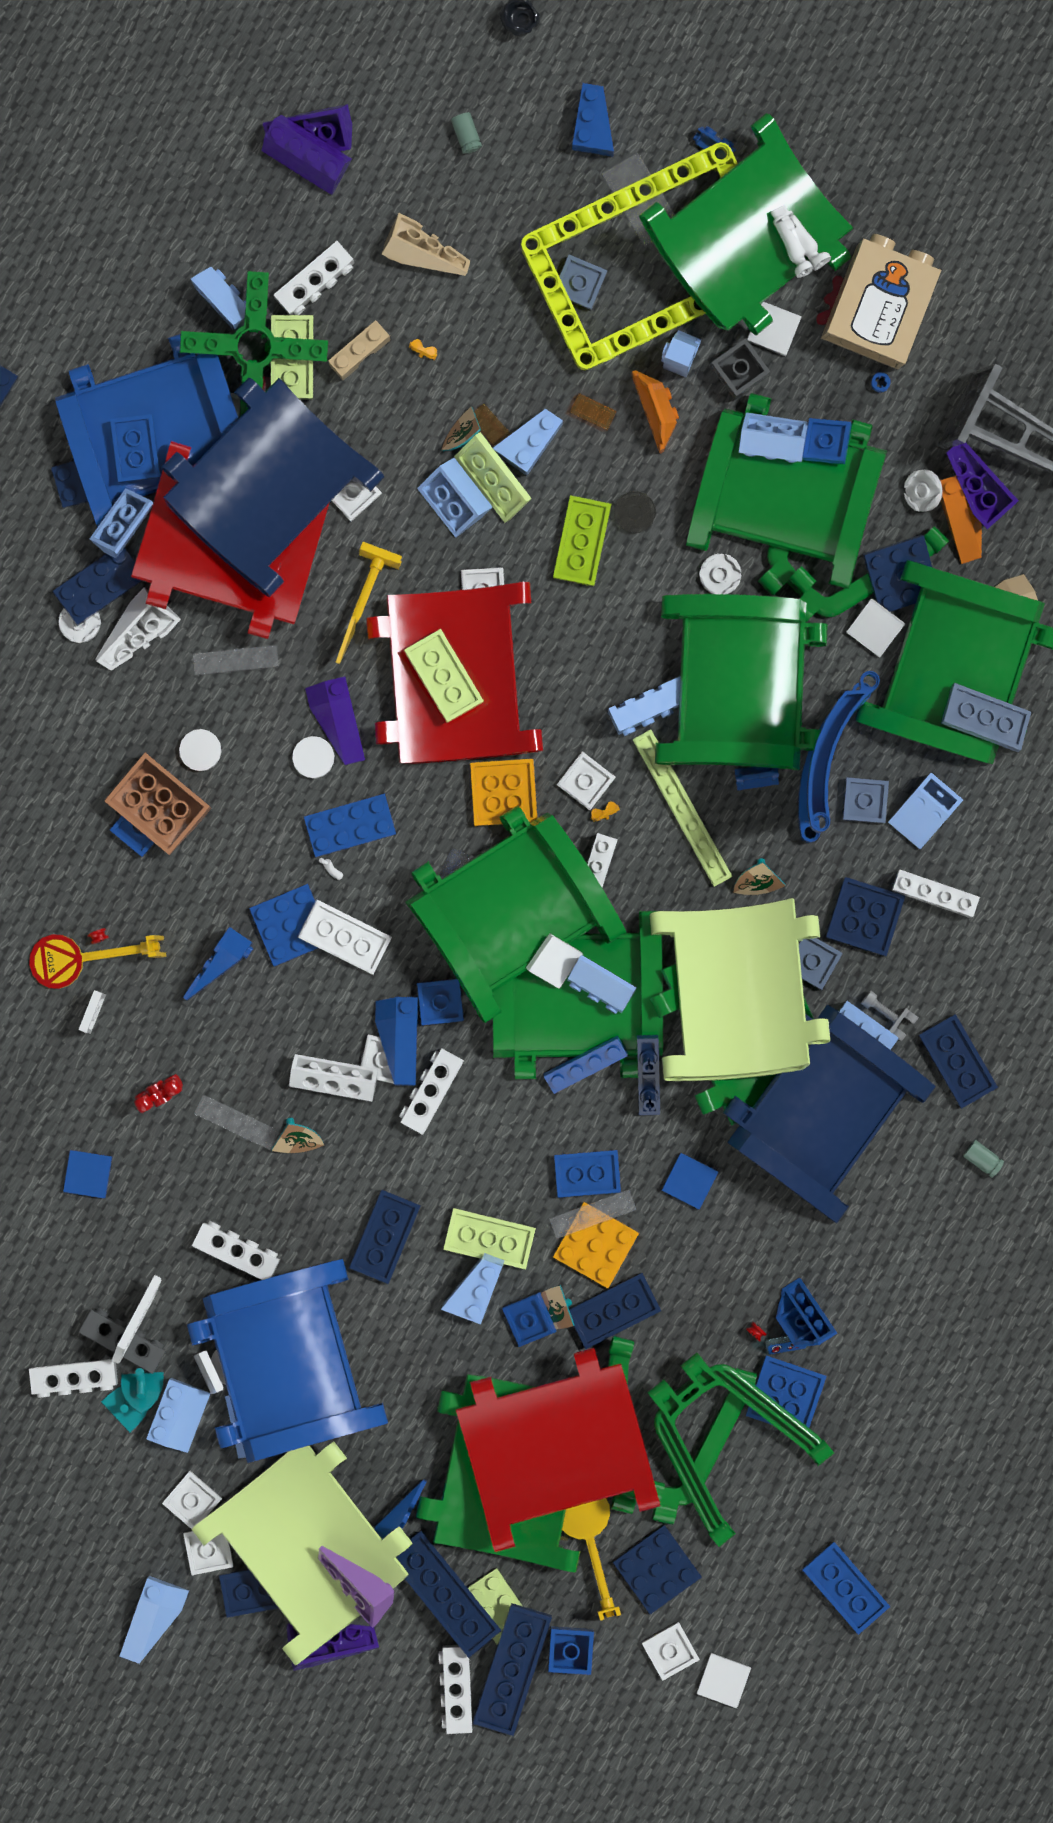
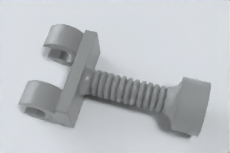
(871, 1001)

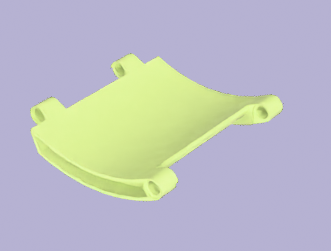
(740, 991)
(278, 1534)

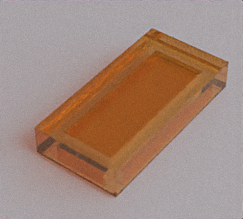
(593, 412)
(491, 426)

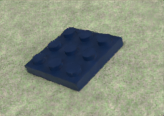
(886, 568)
(865, 916)
(657, 1569)

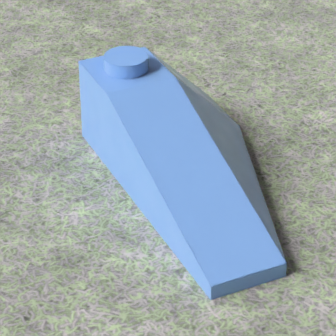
(155, 1612)

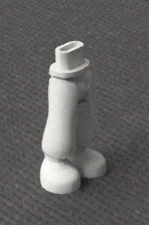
(798, 242)

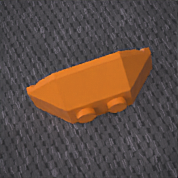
(657, 408)

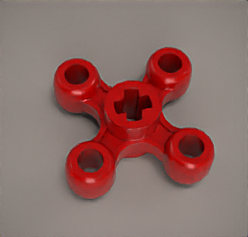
(158, 1093)

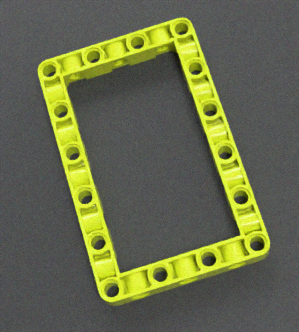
(591, 215)

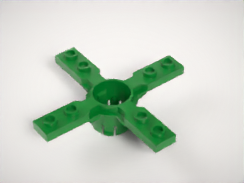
(254, 322)

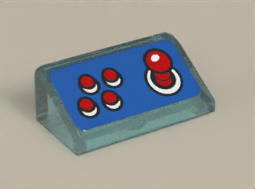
(780, 1345)

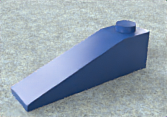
(227, 954)
(397, 1028)
(400, 1513)

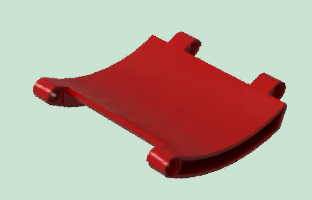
(181, 561)
(481, 636)
(555, 1446)

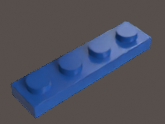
(585, 1064)

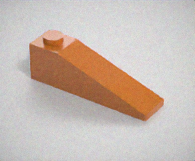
(964, 526)

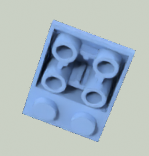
(925, 811)

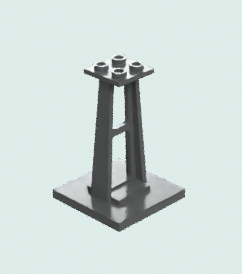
(969, 407)

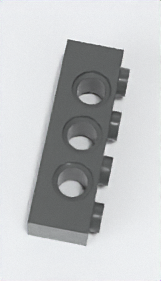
(91, 1329)

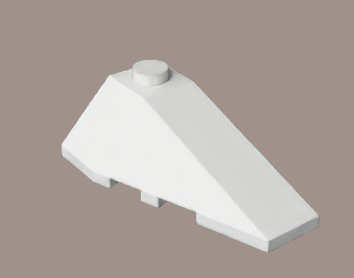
(135, 629)

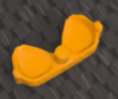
(430, 352)
(598, 814)

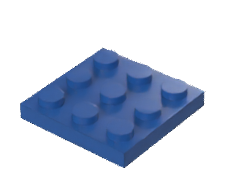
(281, 922)
(790, 1387)

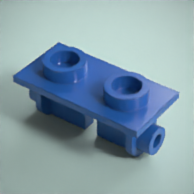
(708, 138)
(756, 777)

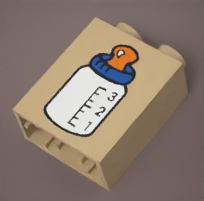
(882, 301)

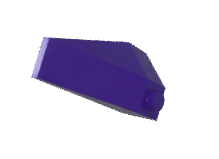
(329, 124)
(982, 488)
(334, 712)
(348, 1642)

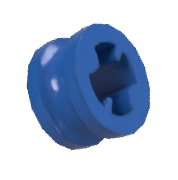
(886, 381)

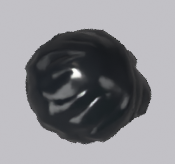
(519, 16)

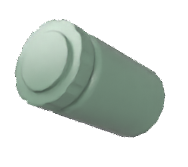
(466, 133)
(983, 1158)

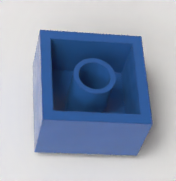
(571, 1650)

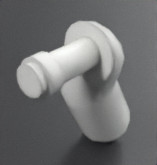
(330, 869)

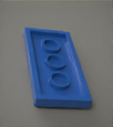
(350, 825)
(846, 1587)

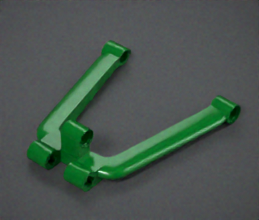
(802, 582)
(702, 1380)
(709, 1451)

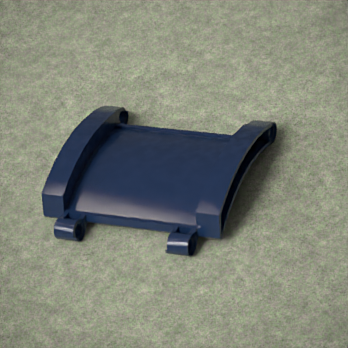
(264, 482)
(823, 1117)

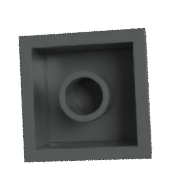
(740, 369)

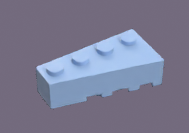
(646, 707)

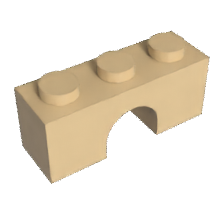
(363, 345)

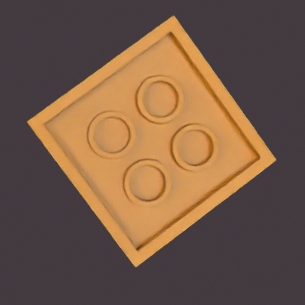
(500, 787)
(597, 1250)

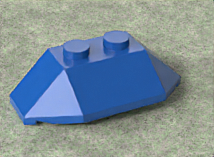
(802, 1316)

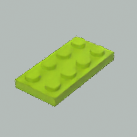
(582, 541)

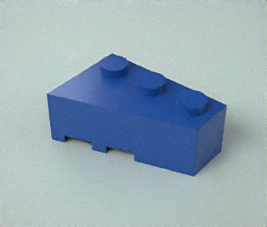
(592, 123)

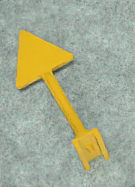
(379, 558)

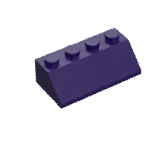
(305, 154)

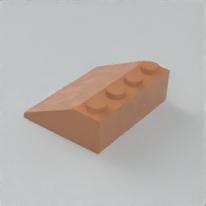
(158, 804)

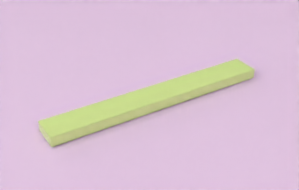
(683, 811)

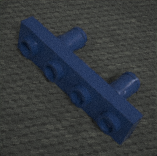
(648, 1074)

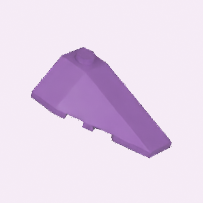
(367, 1590)

